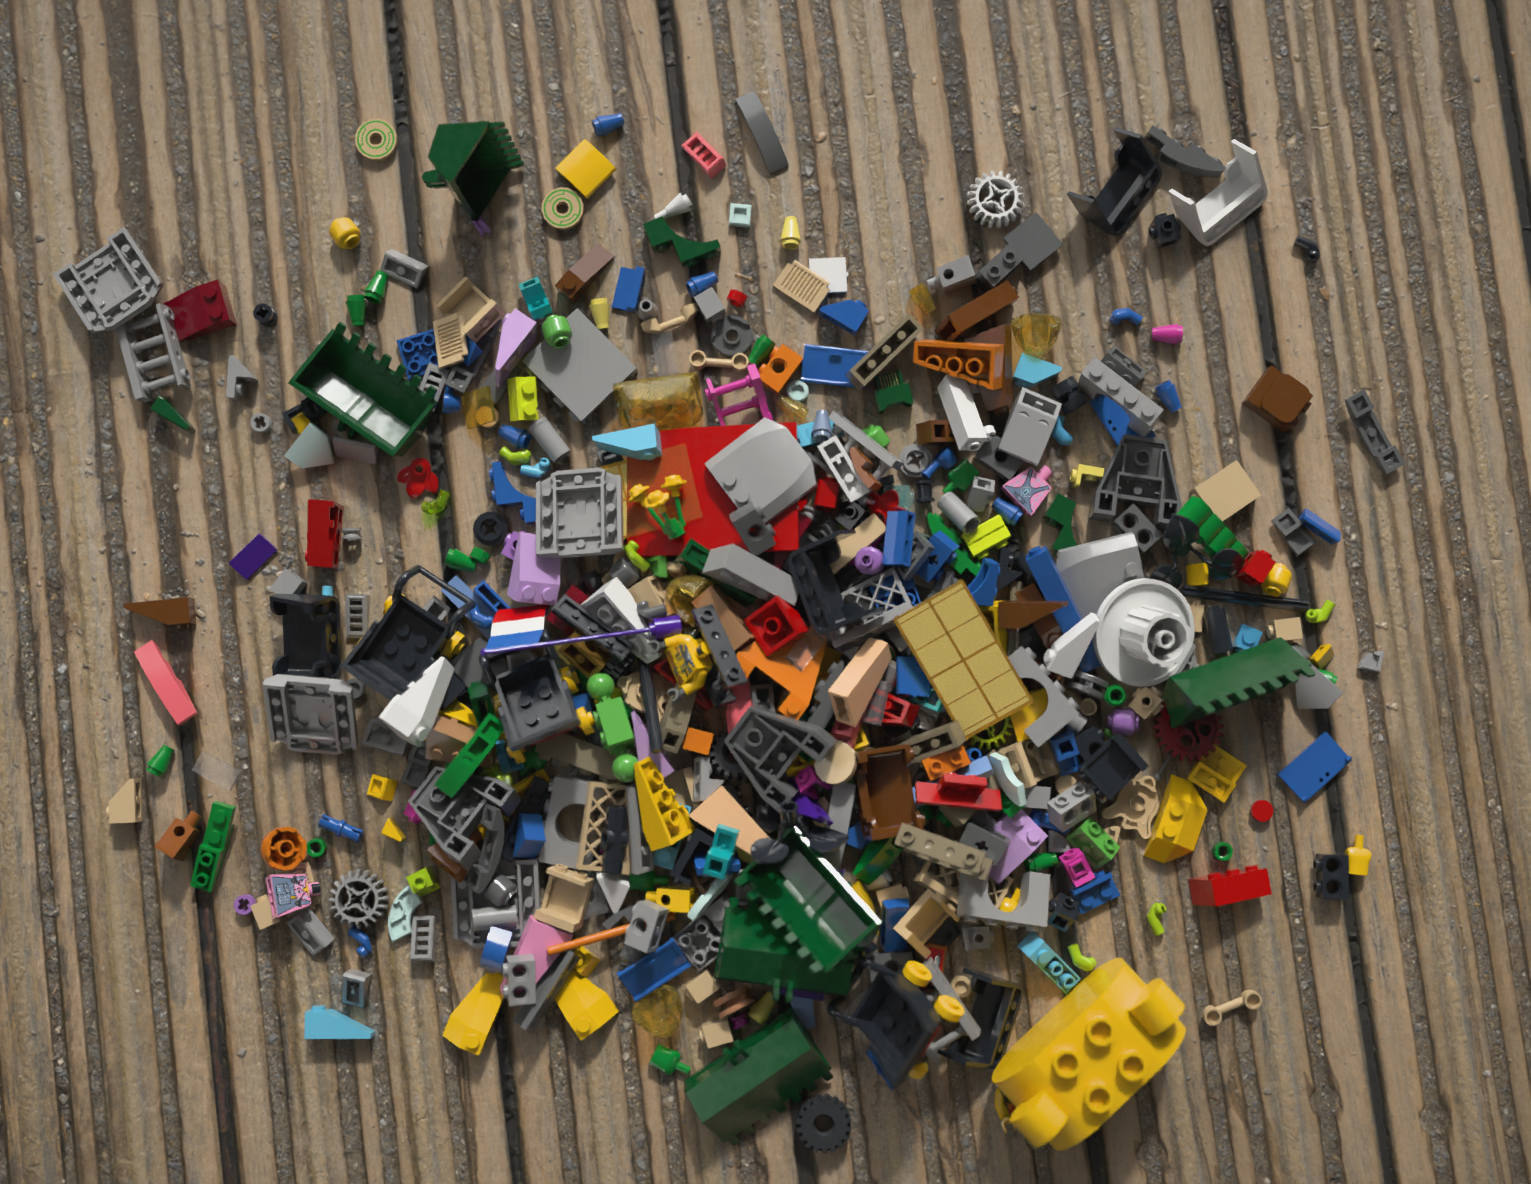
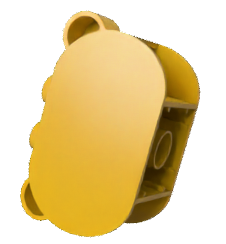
(1089, 1054)

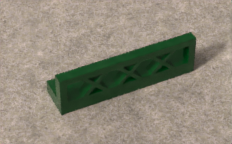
(694, 560)

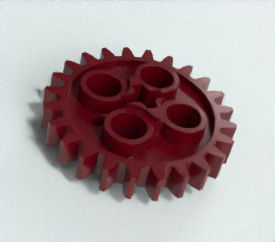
(1171, 736)

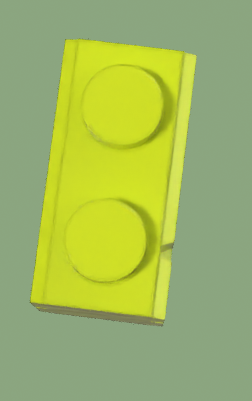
(522, 398)
(985, 537)

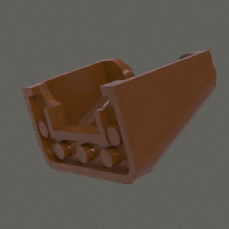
(885, 791)

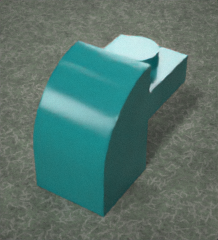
(535, 298)
(722, 852)

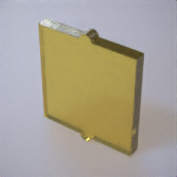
(478, 407)

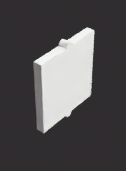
(831, 270)

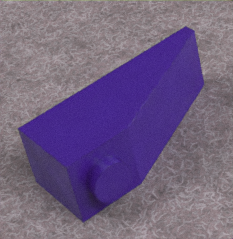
(809, 807)

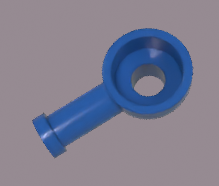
(451, 401)
(945, 459)

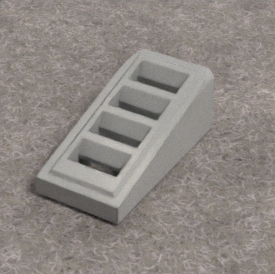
(431, 367)
(349, 607)
(414, 956)

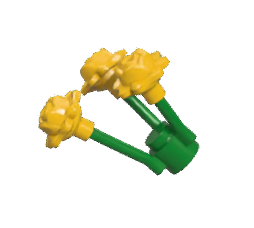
(657, 500)

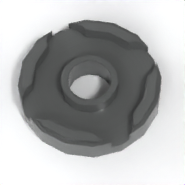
(735, 324)

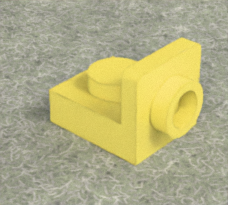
(1089, 473)

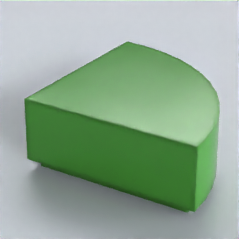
(658, 565)

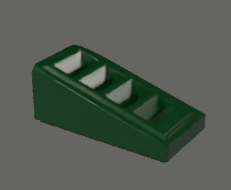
(168, 411)

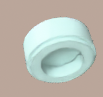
(797, 391)

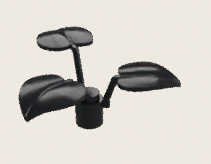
(1179, 536)
(770, 820)

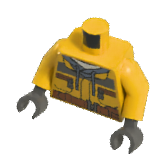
(689, 662)

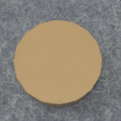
(837, 765)

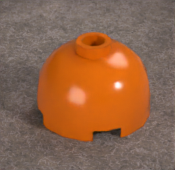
(283, 848)

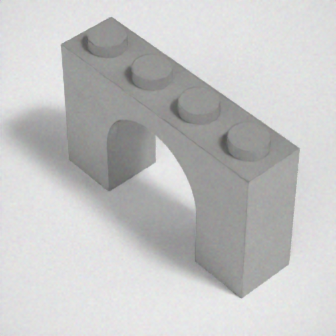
(1102, 380)
(1059, 708)
(565, 791)
(1029, 913)

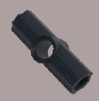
(614, 839)

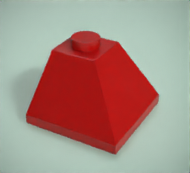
(776, 625)

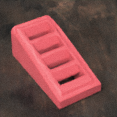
(713, 164)

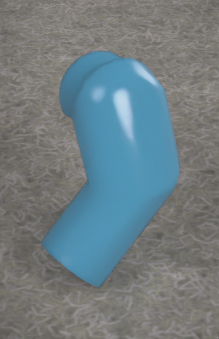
(1060, 433)

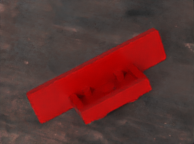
(959, 792)

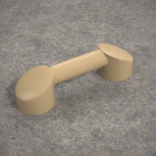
(652, 326)
(699, 361)
(1087, 706)
(1213, 1015)

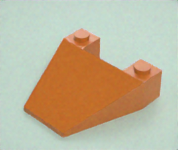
(777, 668)

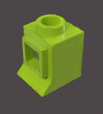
(423, 881)

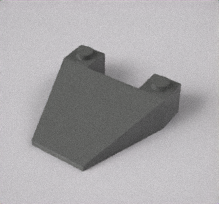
(1139, 476)
(769, 744)
(457, 817)

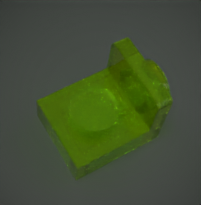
(496, 772)

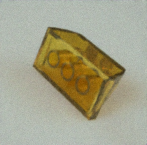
(662, 401)

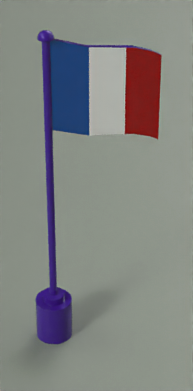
(524, 627)

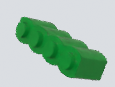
(1213, 532)

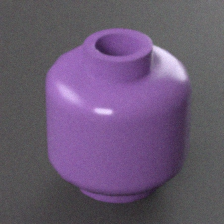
(870, 554)
(1124, 721)

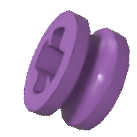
(481, 226)
(237, 904)

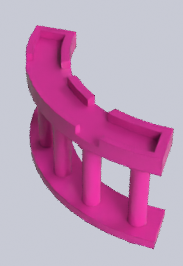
(757, 401)

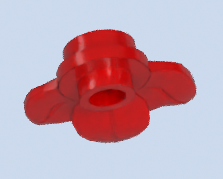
(417, 481)
(886, 502)

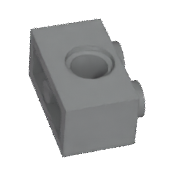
(655, 919)

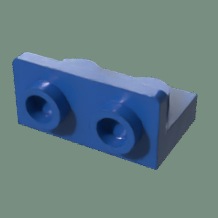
(1095, 891)

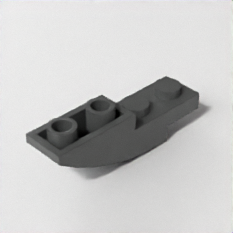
(1190, 160)
(823, 712)

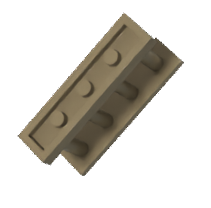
(944, 852)

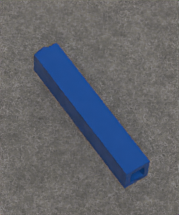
(1055, 589)

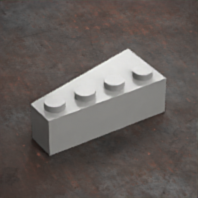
(750, 574)

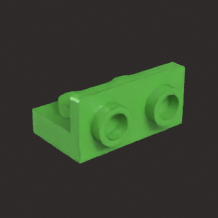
(1093, 842)

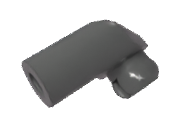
(651, 612)

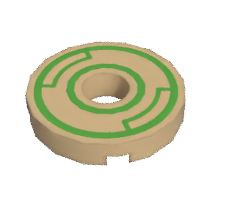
(373, 128)
(562, 196)

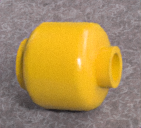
(344, 233)
(1277, 580)

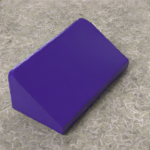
(253, 556)

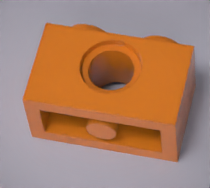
(788, 359)
(698, 741)
(945, 762)

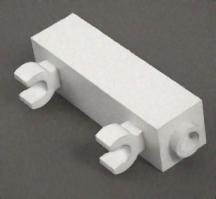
(962, 413)

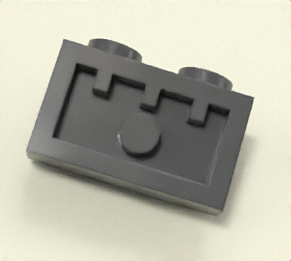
(1123, 365)
(920, 552)

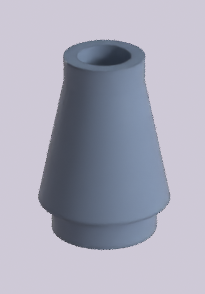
(821, 429)

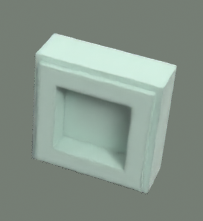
(740, 215)

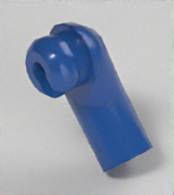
(1125, 314)
(479, 619)
(363, 939)

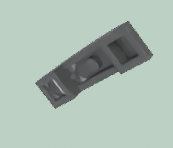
(762, 131)
(462, 375)
(1371, 432)
(481, 873)

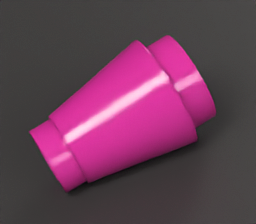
(1168, 334)

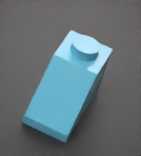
(1033, 371)

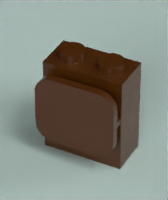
(1278, 399)

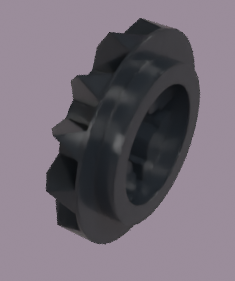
(480, 531)

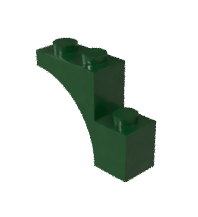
(688, 251)
(1060, 515)

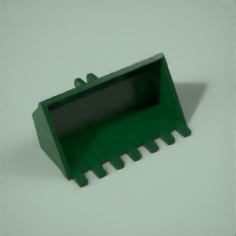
(471, 162)
(366, 392)
(1233, 680)
(811, 904)
(759, 955)
(757, 1077)

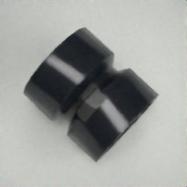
(1069, 395)

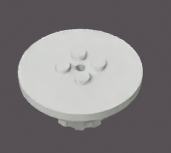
(1143, 632)

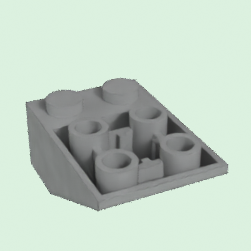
(1029, 426)
(701, 937)

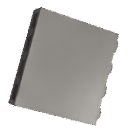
(582, 371)

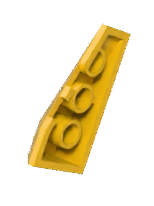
(584, 1005)

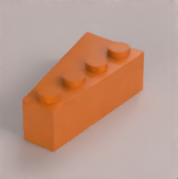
(970, 361)

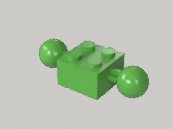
(615, 726)

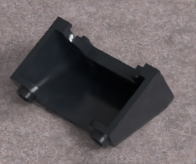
(309, 635)

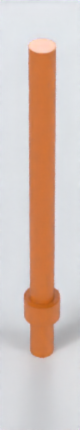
(597, 937)

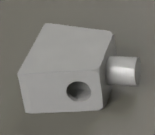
(962, 274)

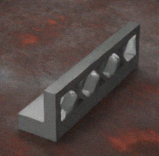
(547, 990)

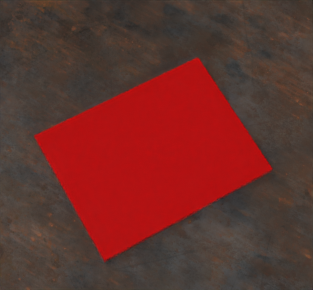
(716, 526)

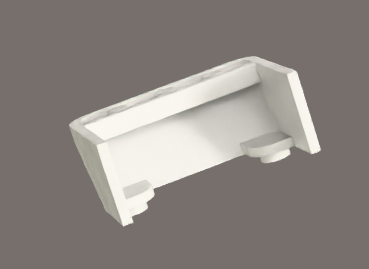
(1229, 202)

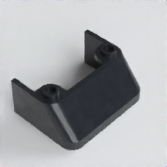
(1126, 189)
(819, 588)
(995, 1015)

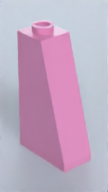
(535, 940)

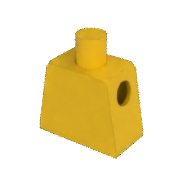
(681, 898)

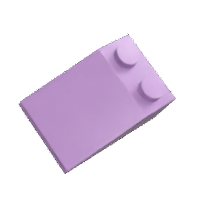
(516, 339)
(533, 577)
(643, 746)
(1024, 839)

